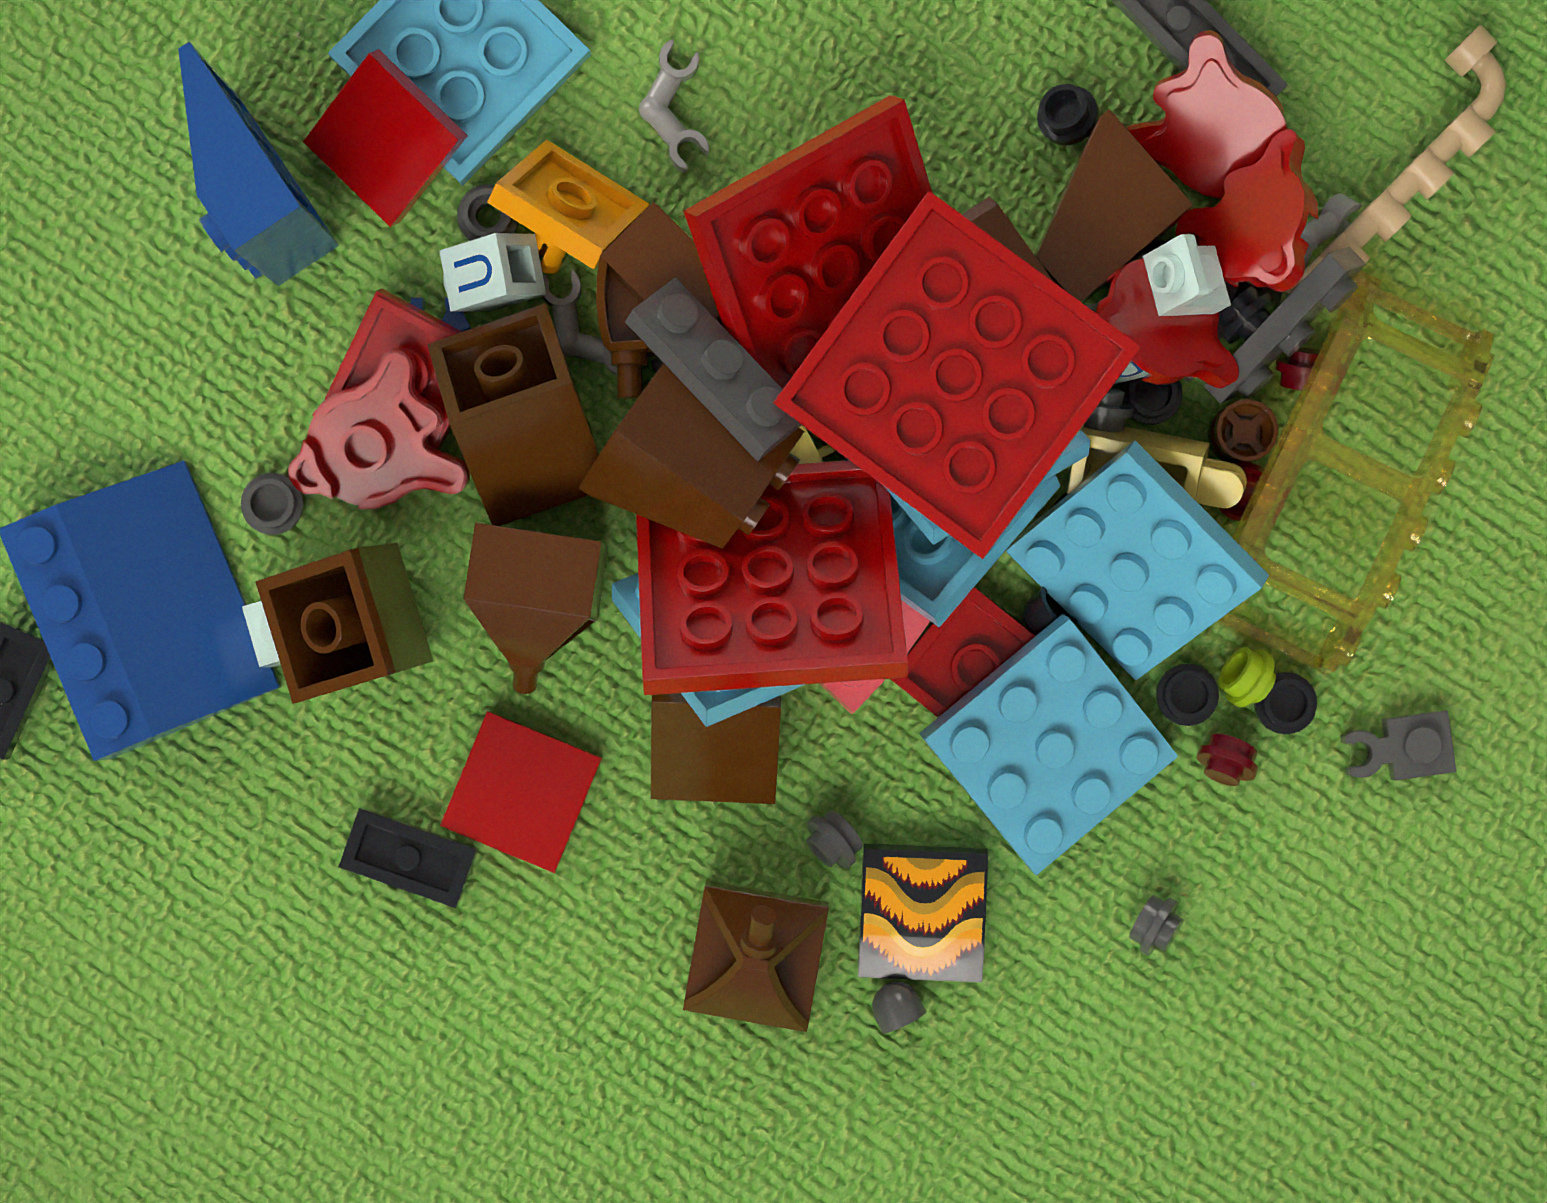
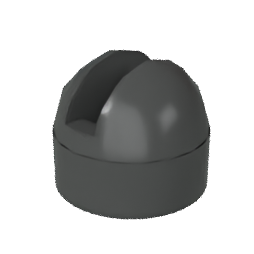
(896, 1006)

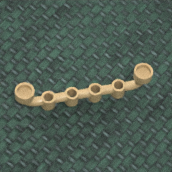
(1429, 169)

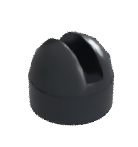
(1042, 611)

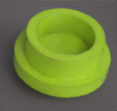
(1247, 676)

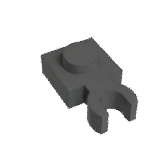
(1411, 746)

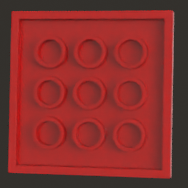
(807, 231)
(956, 374)
(787, 604)

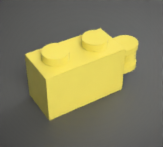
(1184, 459)

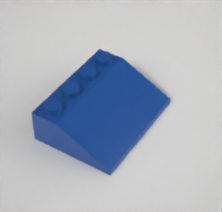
(243, 183)
(137, 609)

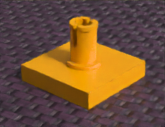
(565, 205)

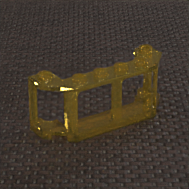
(1305, 441)

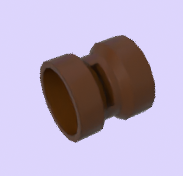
(1252, 425)

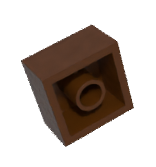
(631, 271)
(533, 593)
(756, 956)

